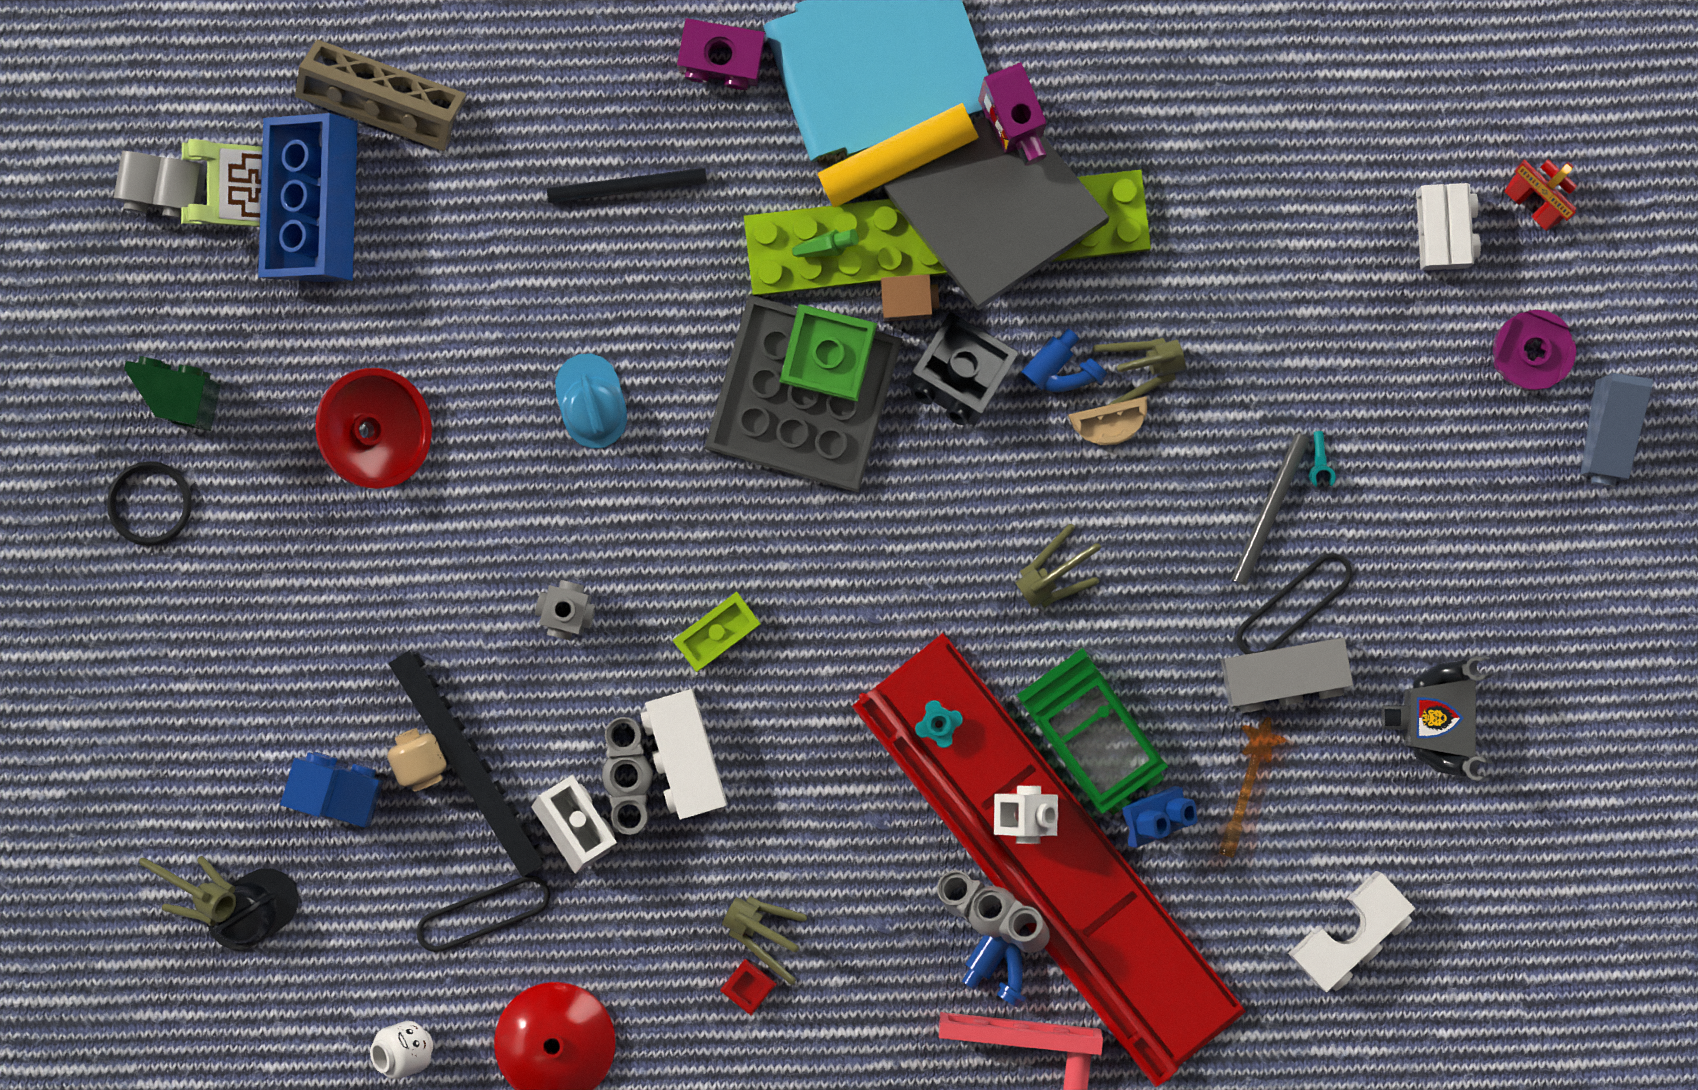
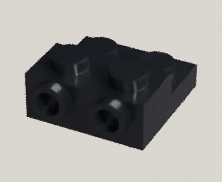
(961, 370)

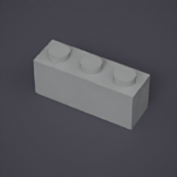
(1287, 674)

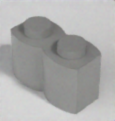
(158, 183)

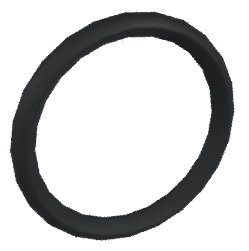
(112, 506)

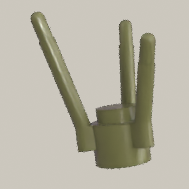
(1162, 358)
(1038, 585)
(213, 900)
(744, 918)

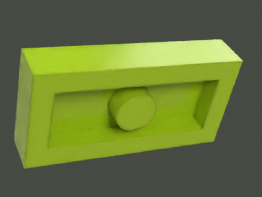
(716, 632)

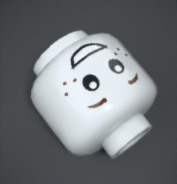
(401, 1050)

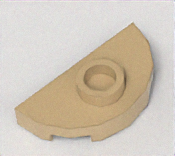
(1110, 423)

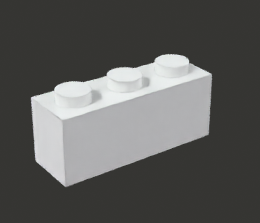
(684, 754)

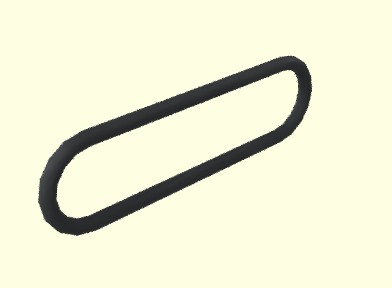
(1285, 590)
(542, 883)

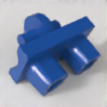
(1158, 816)

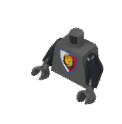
(1442, 718)

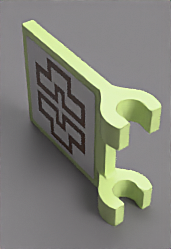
(232, 184)

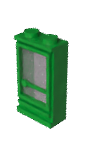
(1092, 733)

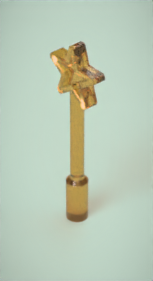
(1260, 746)

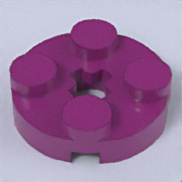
(1555, 341)

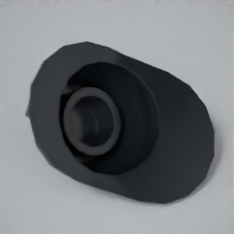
(263, 906)

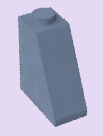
(1614, 427)

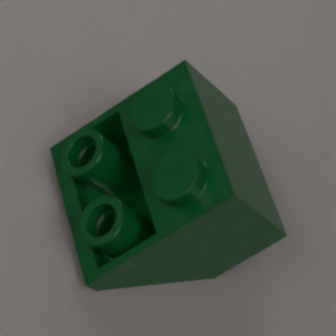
(178, 396)

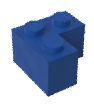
(329, 790)

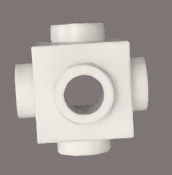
(1026, 814)

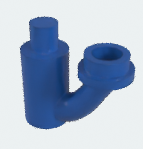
(1052, 357)
(986, 959)

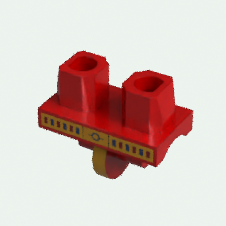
(1556, 204)

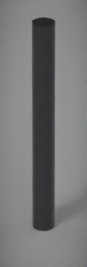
(626, 185)

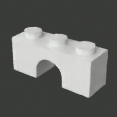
(1380, 911)

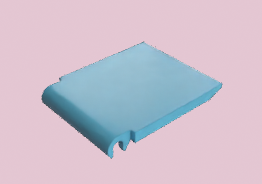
(874, 68)

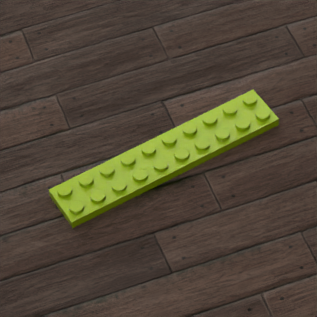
(894, 249)

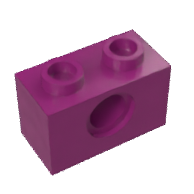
(703, 37)

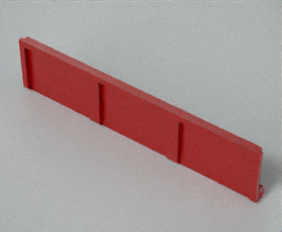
(1098, 912)

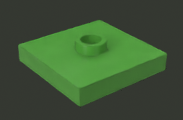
(828, 353)

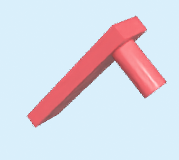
(1075, 1040)

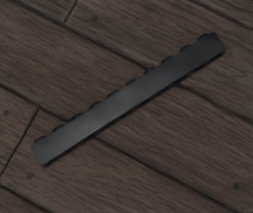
(467, 763)

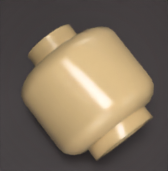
(417, 760)

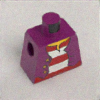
(1011, 99)

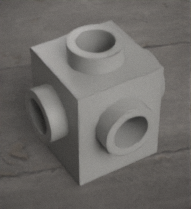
(581, 610)

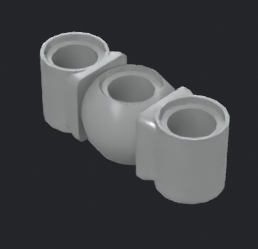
(623, 795)
(980, 898)

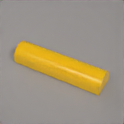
(898, 155)

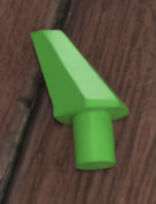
(828, 244)

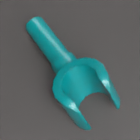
(1320, 460)

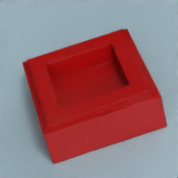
(748, 986)

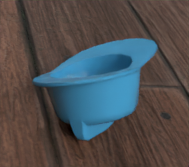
(591, 400)

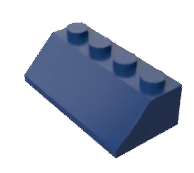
(308, 198)

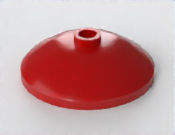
(395, 422)
(560, 1013)

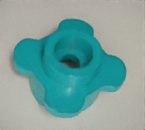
(927, 726)

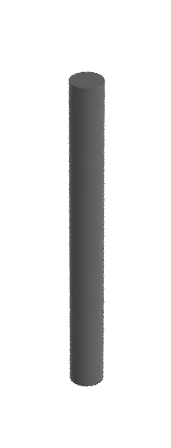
(1270, 509)

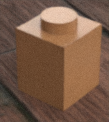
(908, 298)

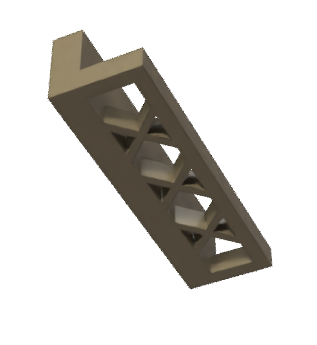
(375, 99)

